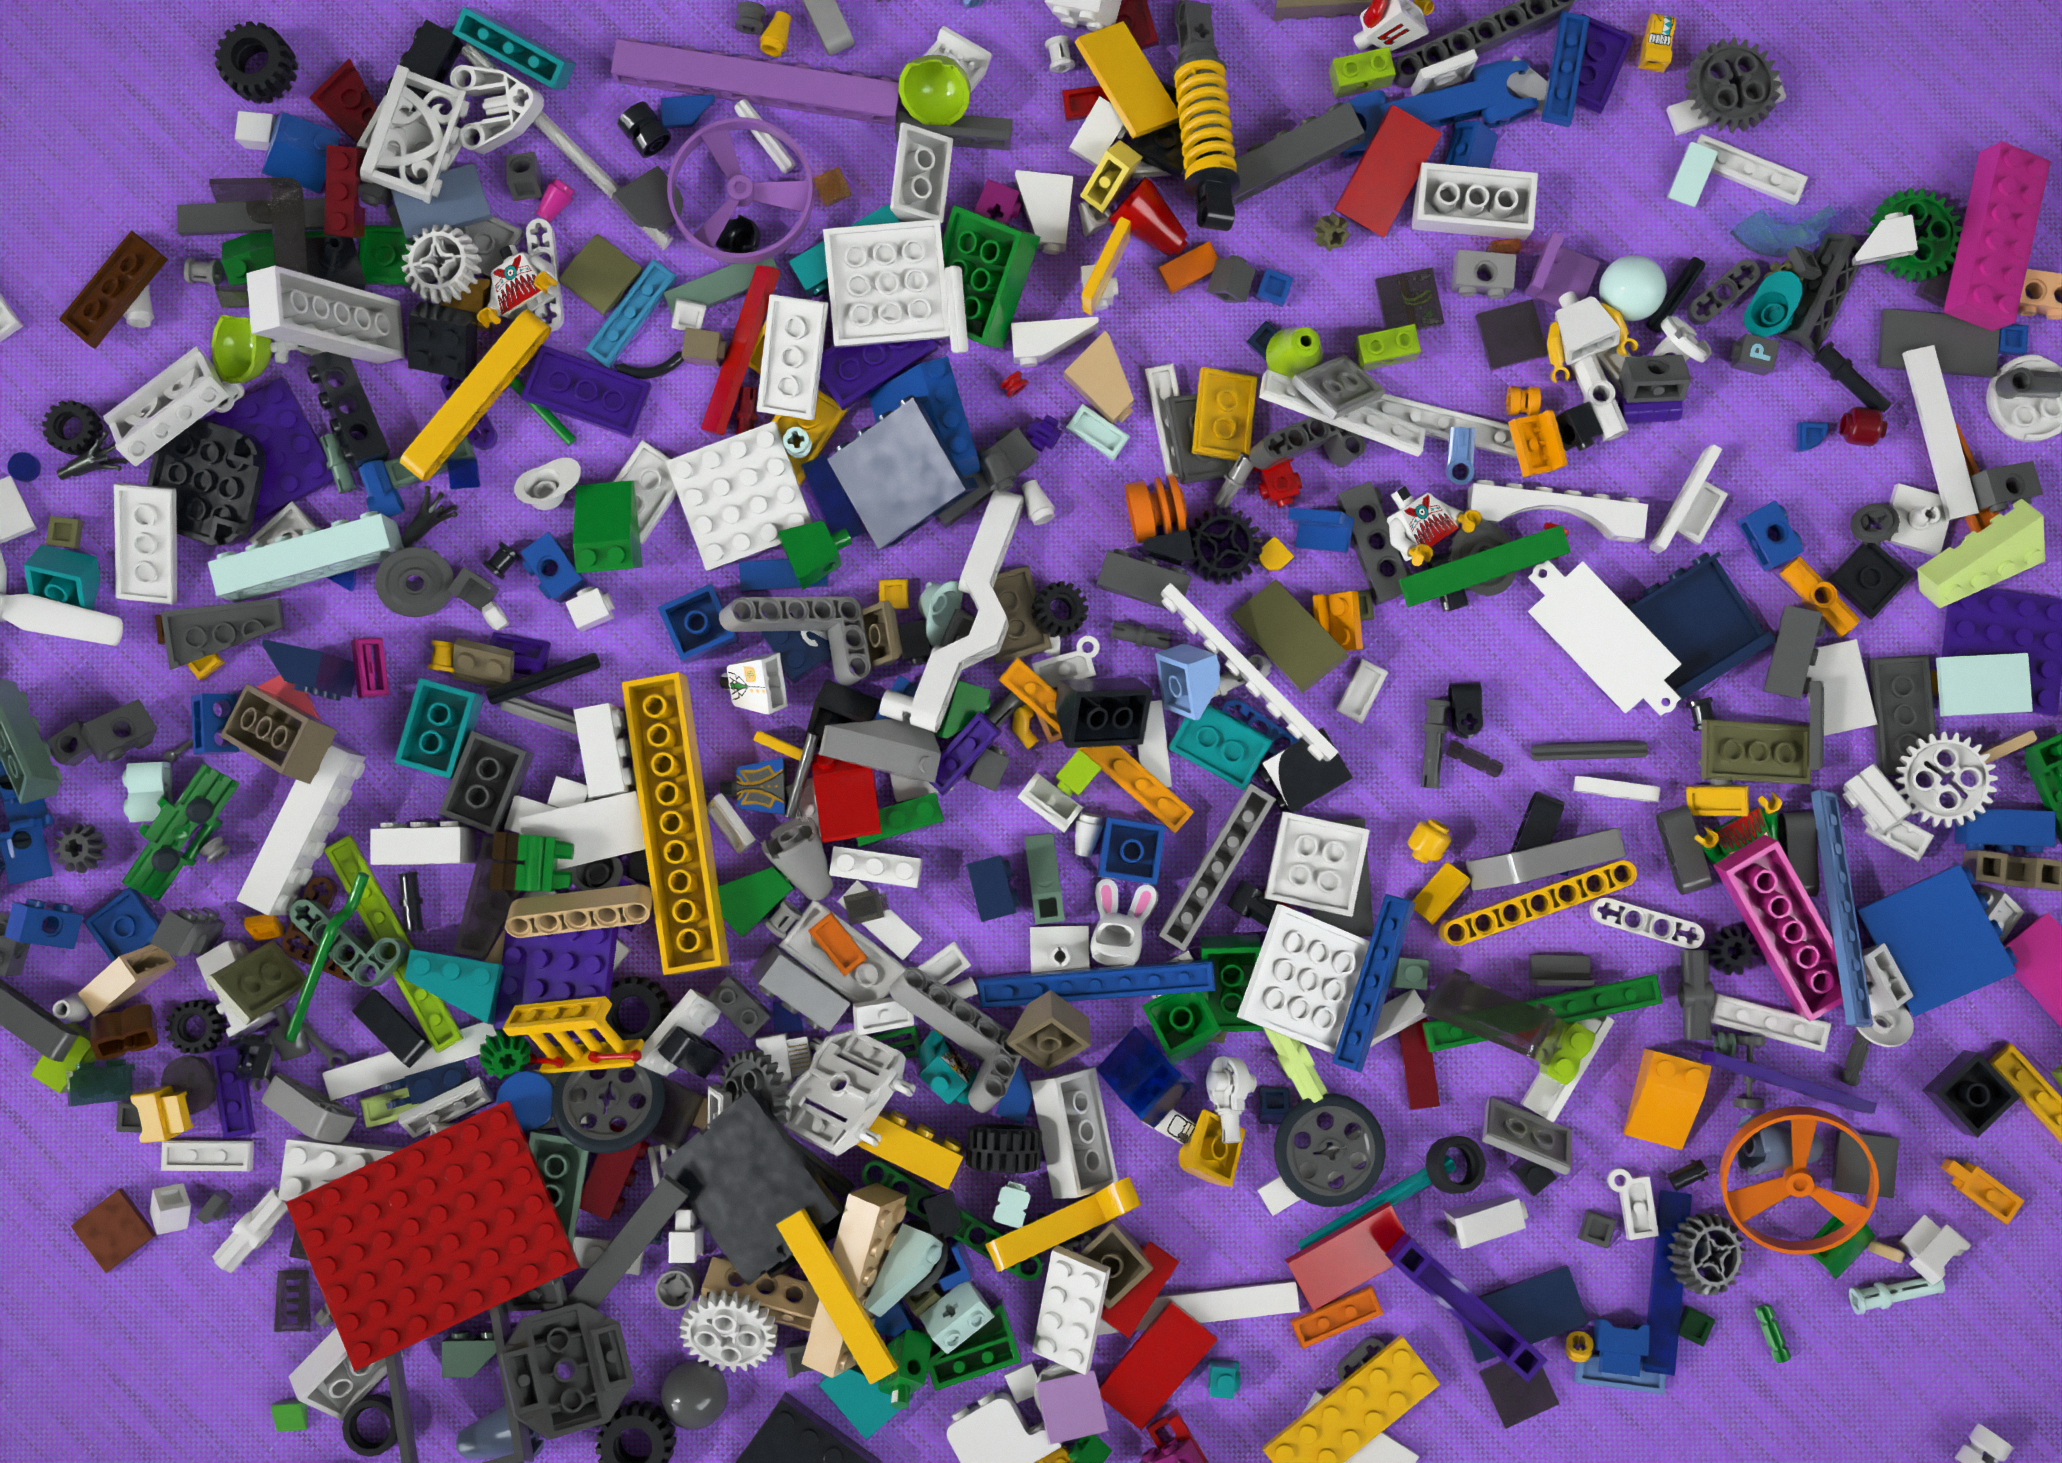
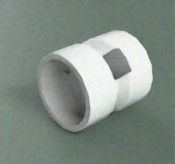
(1984, 1441)

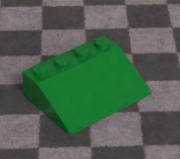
(994, 270)

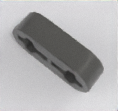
(1356, 1355)

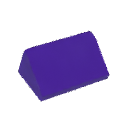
(529, 654)

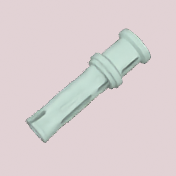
(1884, 1295)

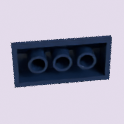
(312, 670)

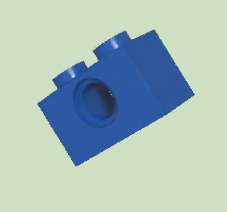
(1755, 530)
(549, 550)
(27, 919)

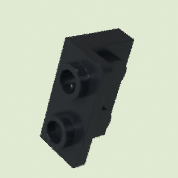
(253, 1063)

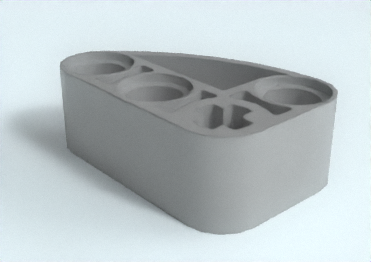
(309, 1109)

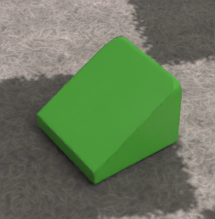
(290, 1415)

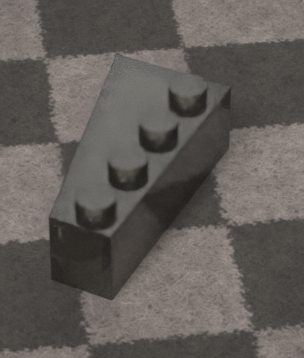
(485, 908)

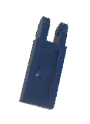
(428, 1083)

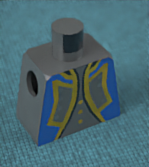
(759, 786)

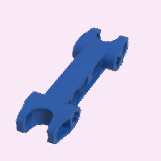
(1483, 97)

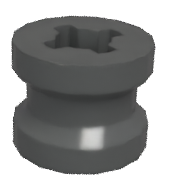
(750, 17)

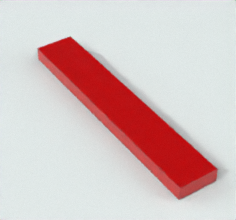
(740, 350)

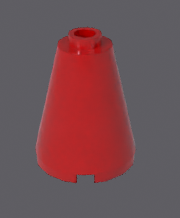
(1151, 219)

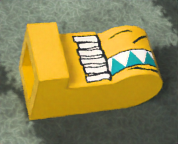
(1657, 43)

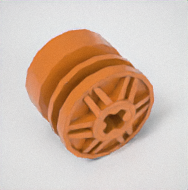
(1155, 507)

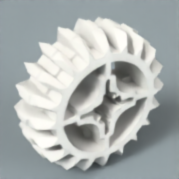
(434, 245)

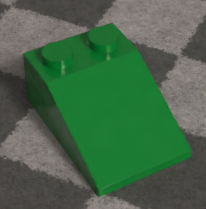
(606, 527)
(1233, 967)

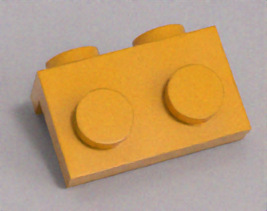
(1538, 444)

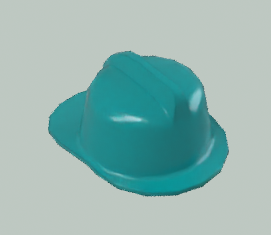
(1773, 304)

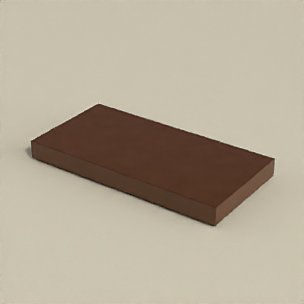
(113, 289)

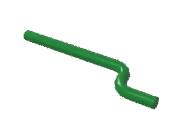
(322, 954)

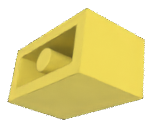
(1111, 176)

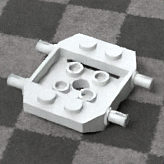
(872, 1077)

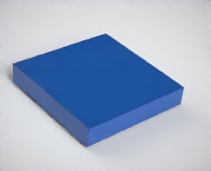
(123, 924)

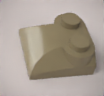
(882, 634)

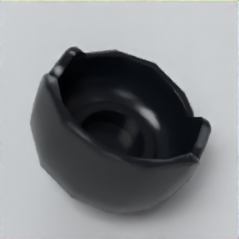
(739, 236)

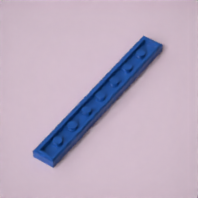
(1098, 983)

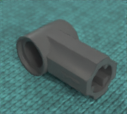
(2030, 384)

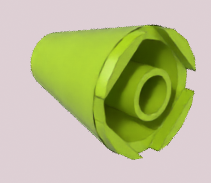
(1294, 351)

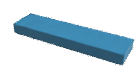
(630, 313)

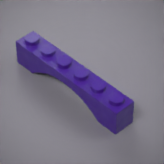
(1466, 1307)

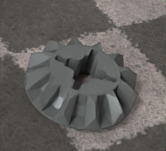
(1876, 513)

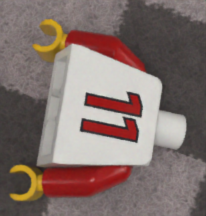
(1393, 23)

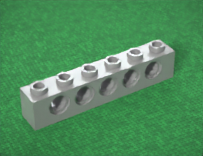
(1216, 867)

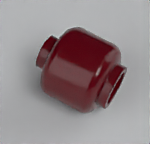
(1862, 426)

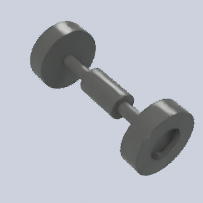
(1748, 1101)

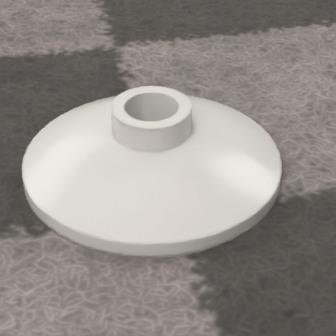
(1894, 1030)

